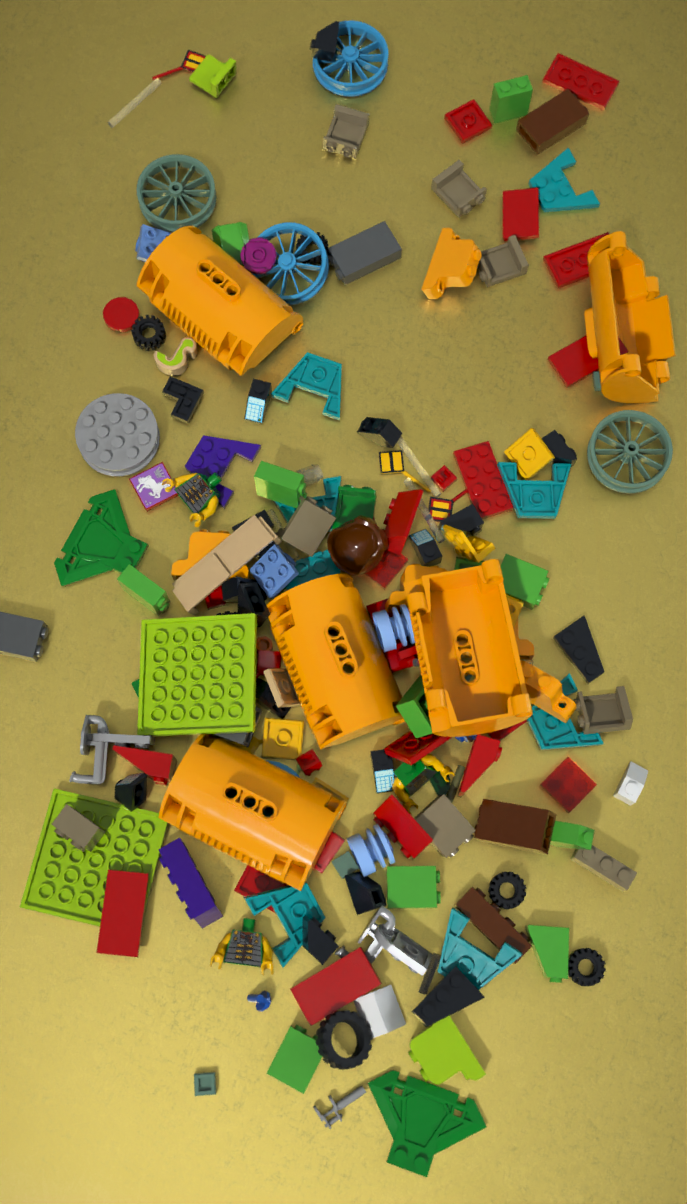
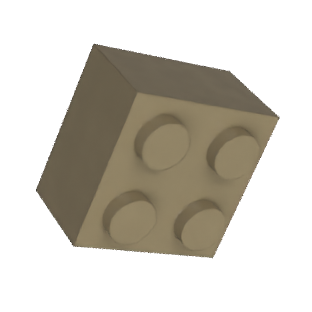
(77, 827)

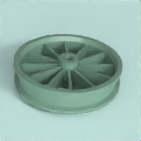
(176, 193)
(629, 451)

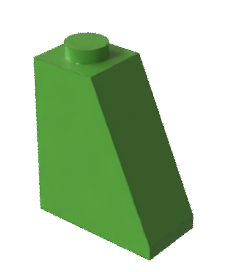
(572, 836)
(551, 950)

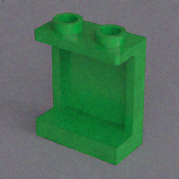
(353, 503)

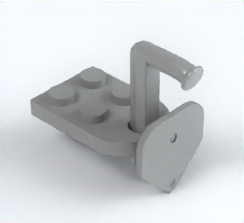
(100, 741)
(394, 941)

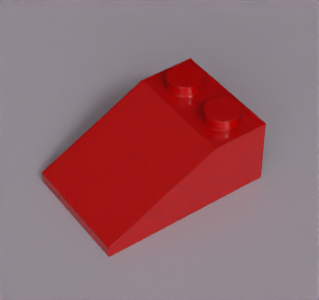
(481, 757)
(156, 765)

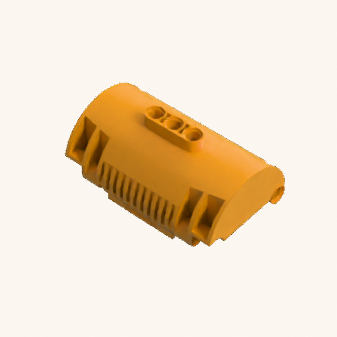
(627, 309)
(231, 328)
(472, 607)
(334, 702)
(277, 845)

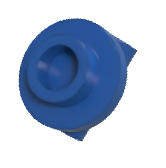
(262, 1000)

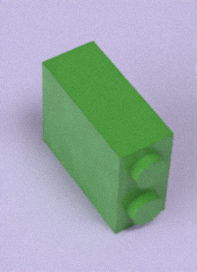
(510, 99)
(279, 484)
(523, 580)
(144, 590)
(412, 887)
(296, 1059)

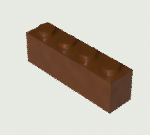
(491, 923)

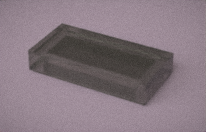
(429, 974)

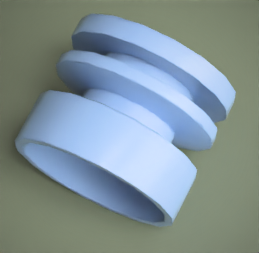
(393, 628)
(371, 850)

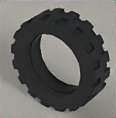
(325, 1044)

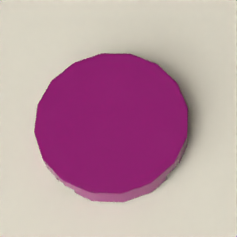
(258, 256)

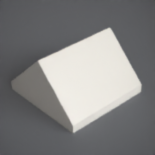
(380, 1011)

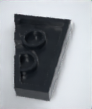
(580, 649)
(447, 997)

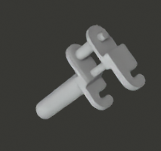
(339, 1106)

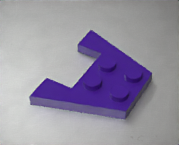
(215, 456)

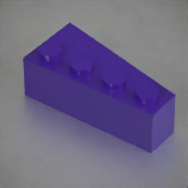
(190, 883)

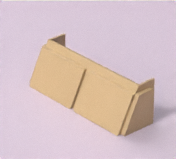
(223, 562)

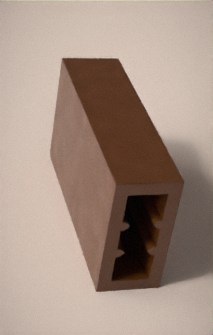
(552, 121)
(515, 826)

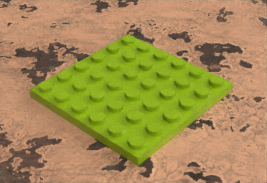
(197, 675)
(74, 881)

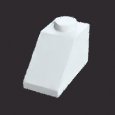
(631, 784)

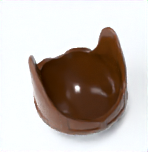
(357, 545)

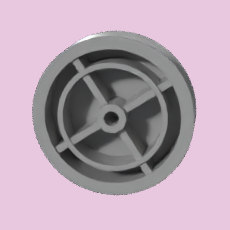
(117, 434)

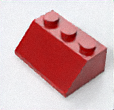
(401, 519)
(402, 827)

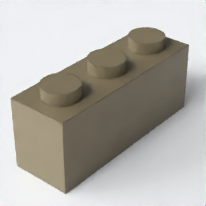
(605, 867)

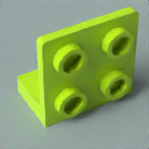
(213, 75)

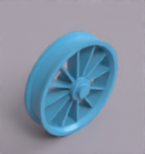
(352, 58)
(289, 262)

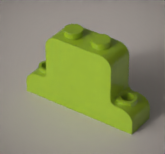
(443, 1053)

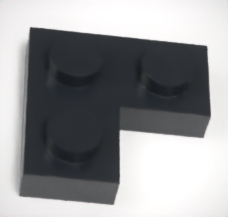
(186, 396)

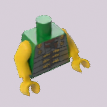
(197, 493)
(412, 777)
(245, 948)

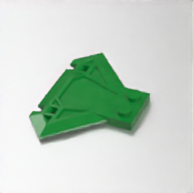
(99, 542)
(422, 1120)

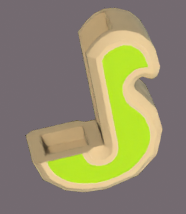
(179, 361)

